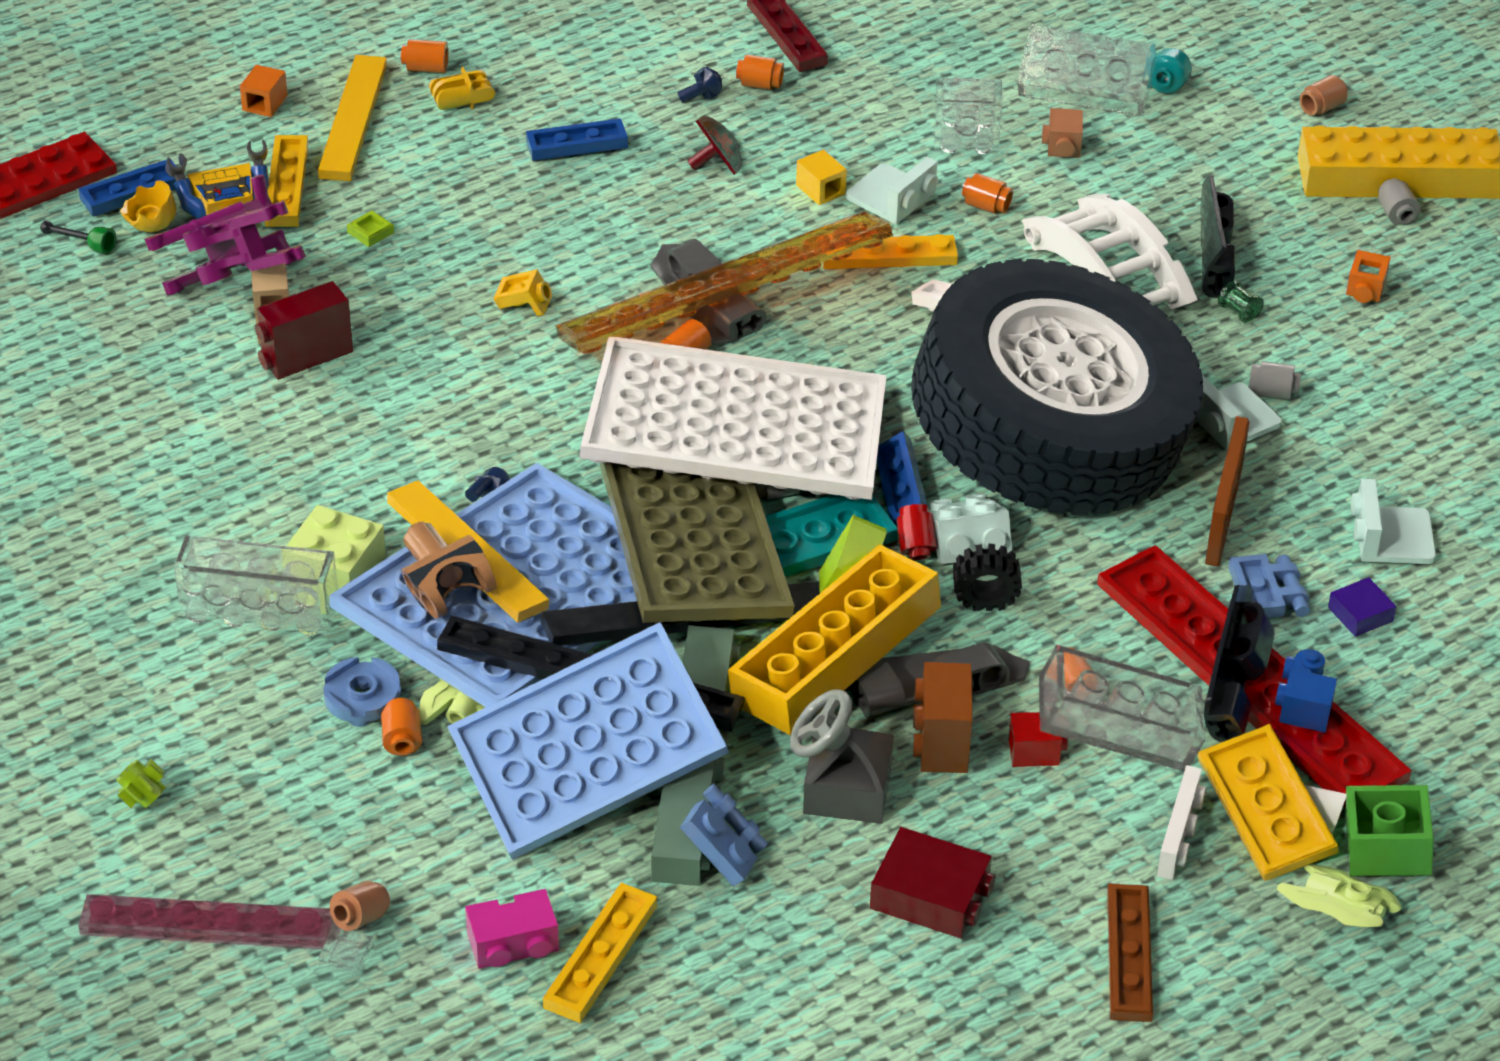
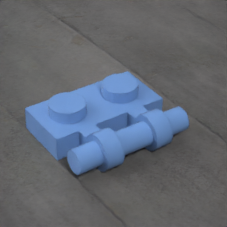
(1263, 578)
(717, 840)

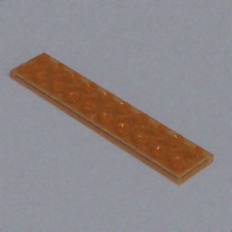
(718, 283)

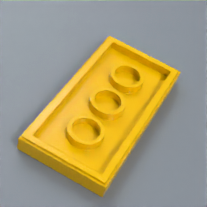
(1267, 802)

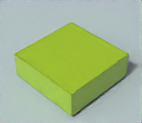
(370, 228)

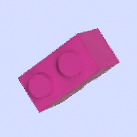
(512, 929)

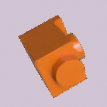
(1366, 285)

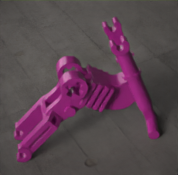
(230, 240)

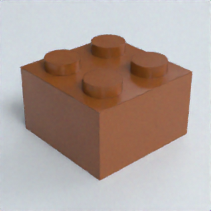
(943, 717)

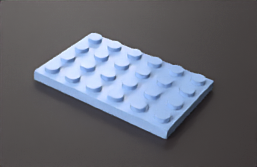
(587, 740)

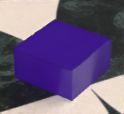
(1362, 606)

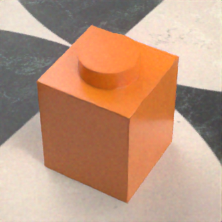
(263, 90)

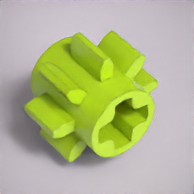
(140, 783)

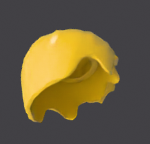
(150, 208)

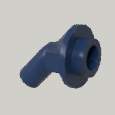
(707, 83)
(486, 483)

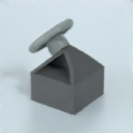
(845, 765)

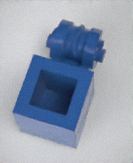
(1308, 694)

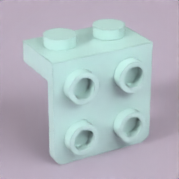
(893, 192)
(1223, 405)
(969, 524)
(1390, 532)

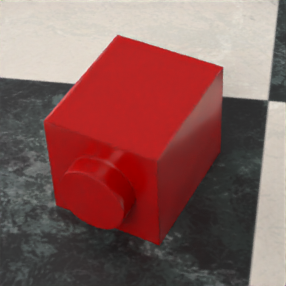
(1030, 745)

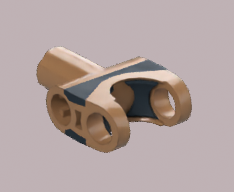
(443, 567)

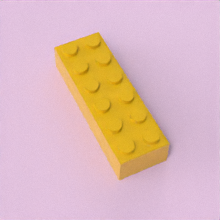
(1430, 160)
(836, 636)

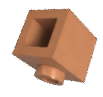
(1064, 132)

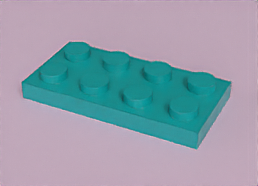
(810, 530)

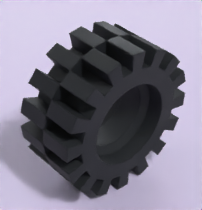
(983, 563)

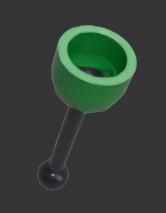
(99, 239)

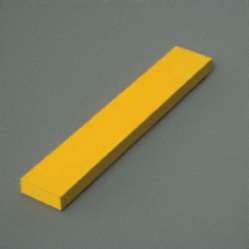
(352, 118)
(513, 592)

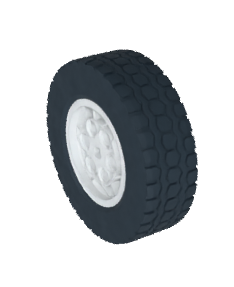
(1056, 386)

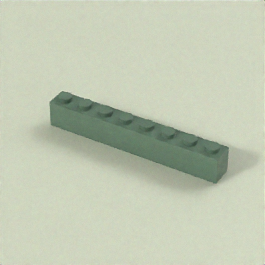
(674, 856)

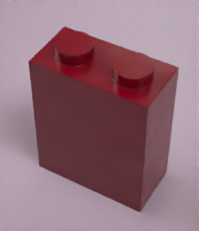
(304, 330)
(932, 883)

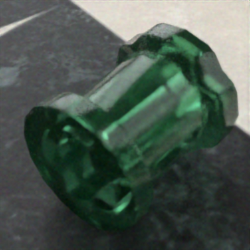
(1240, 301)

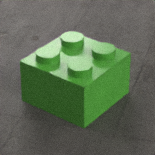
(1389, 830)

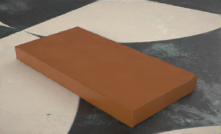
(1227, 491)

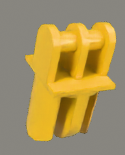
(461, 89)

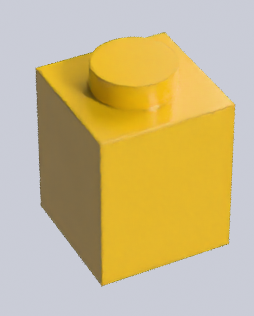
(821, 177)

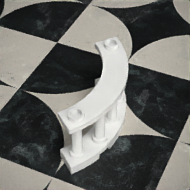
(1126, 225)

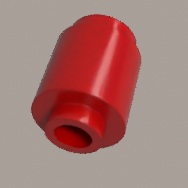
(916, 532)

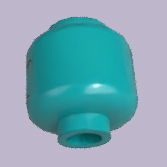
(1171, 70)

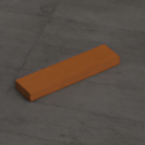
(1129, 953)

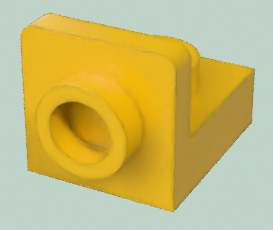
(524, 288)

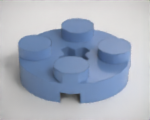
(360, 707)

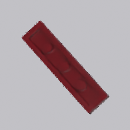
(789, 33)

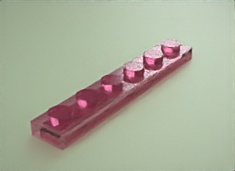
(205, 921)

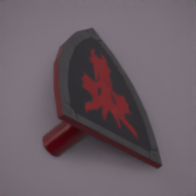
(721, 143)

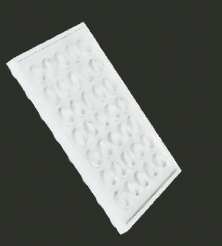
(736, 418)

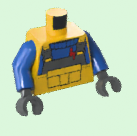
(217, 188)

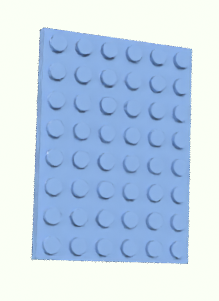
(545, 531)

